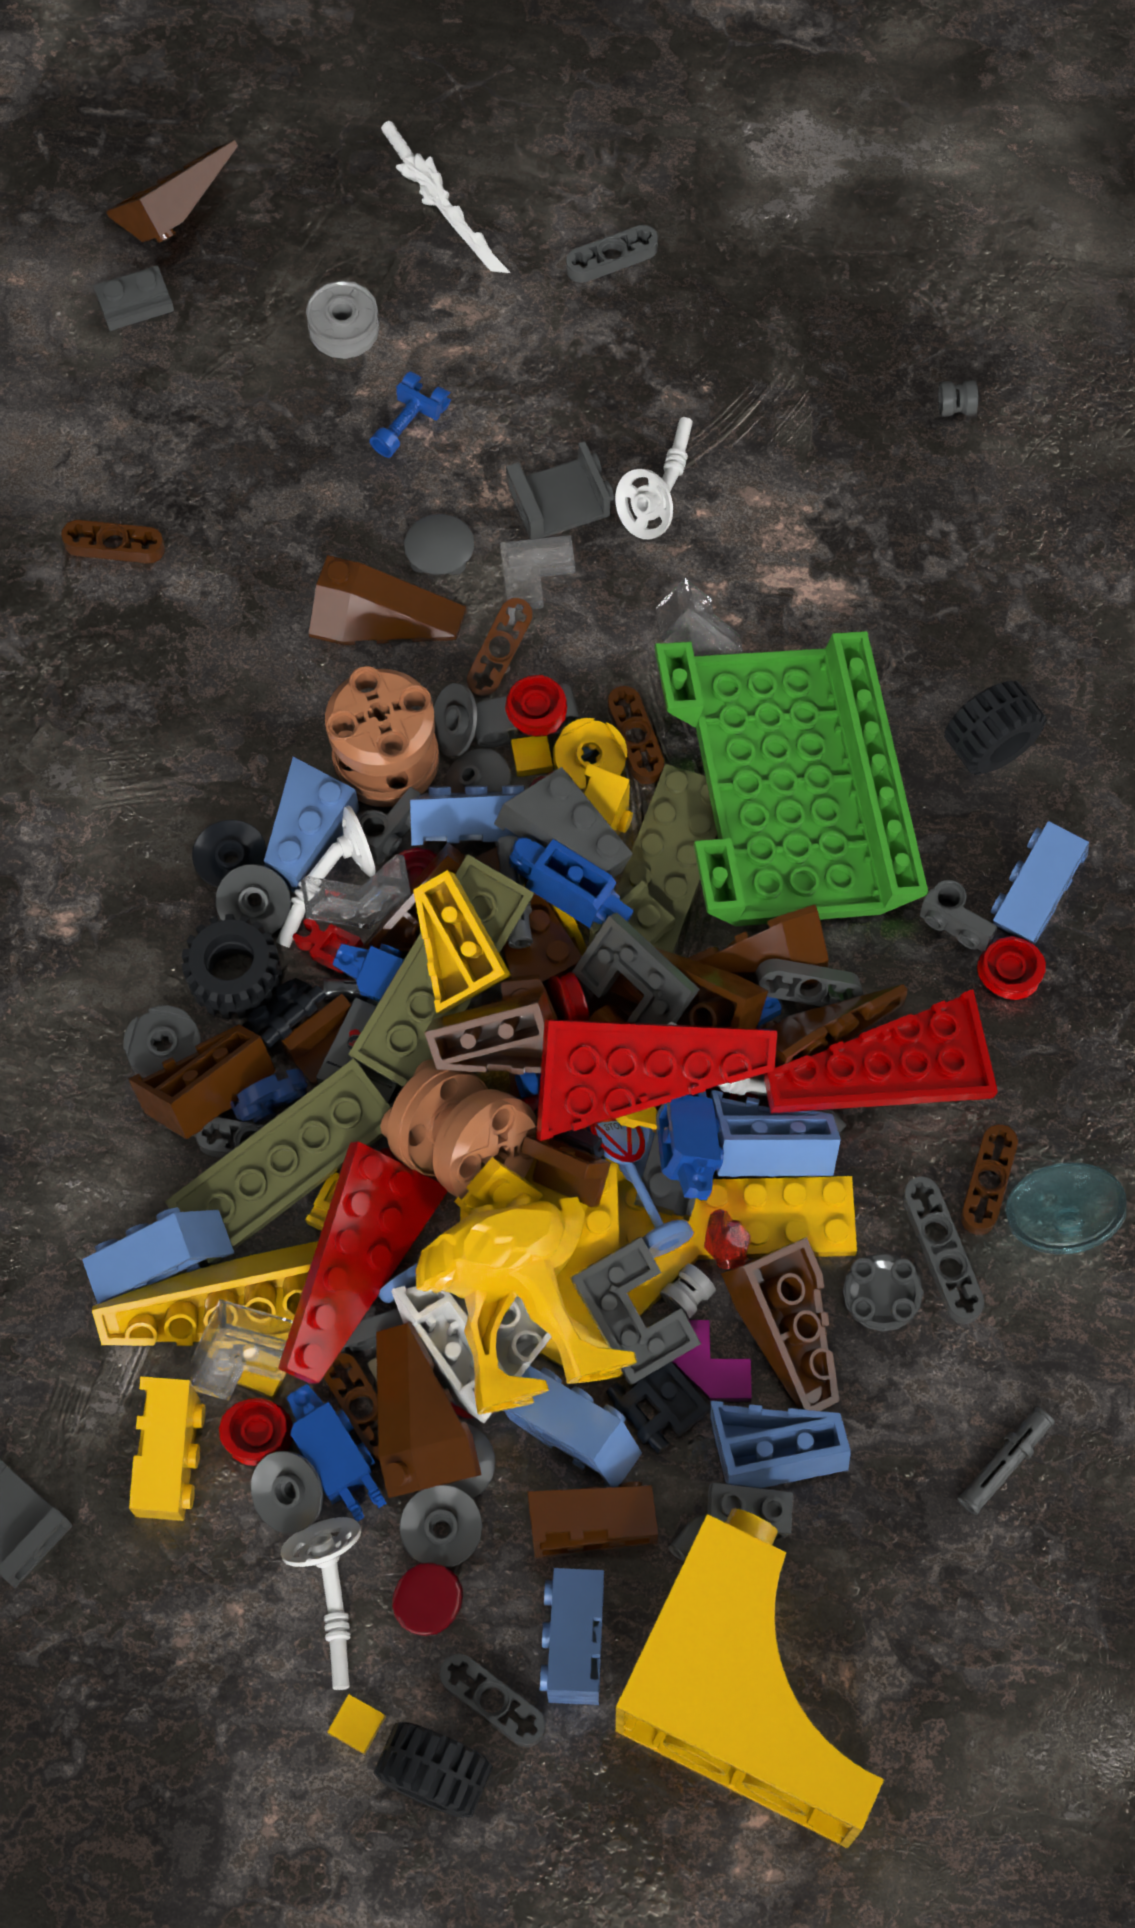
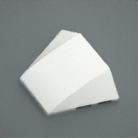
(441, 1326)

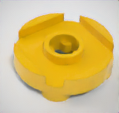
(594, 735)

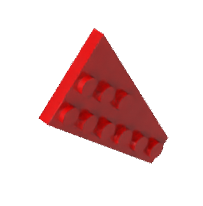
(905, 1061)
(623, 1068)
(366, 1234)

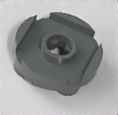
(152, 1027)

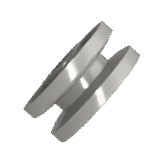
(326, 324)

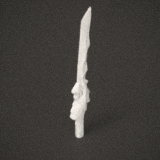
(434, 194)

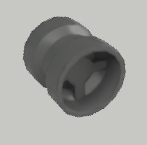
(957, 398)

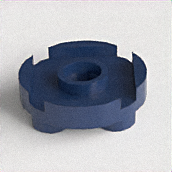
(264, 1096)

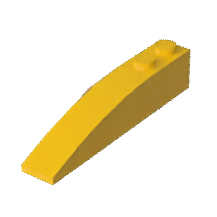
(183, 1304)

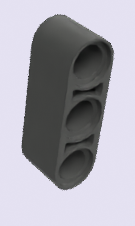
(496, 729)

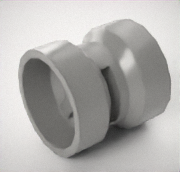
(688, 1290)

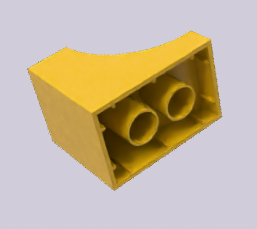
(718, 1694)

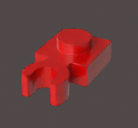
(325, 944)

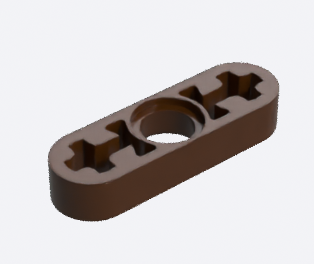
(103, 530)
(514, 643)
(637, 720)
(972, 1201)
(337, 1387)

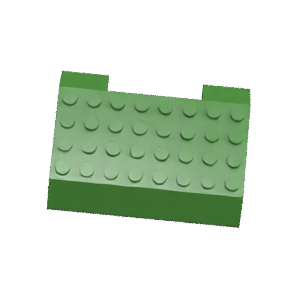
(796, 781)

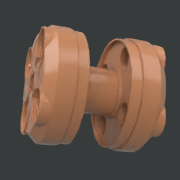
(382, 735)
(454, 1125)

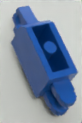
(568, 881)
(370, 968)
(690, 1143)
(325, 1442)

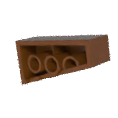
(552, 948)

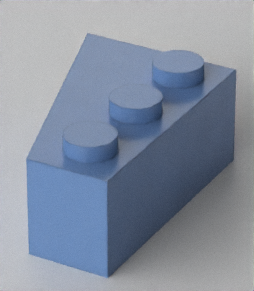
(459, 815)
(306, 821)
(1039, 882)
(774, 1143)
(156, 1251)
(578, 1428)
(777, 1446)
(573, 1636)

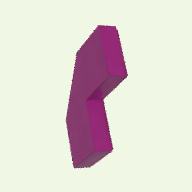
(715, 1378)

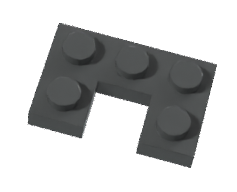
(625, 951)
(605, 1295)

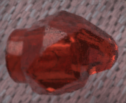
(726, 1240)

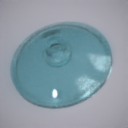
(1066, 1208)

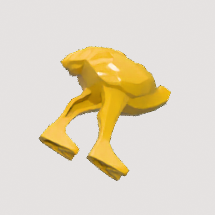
(507, 1255)

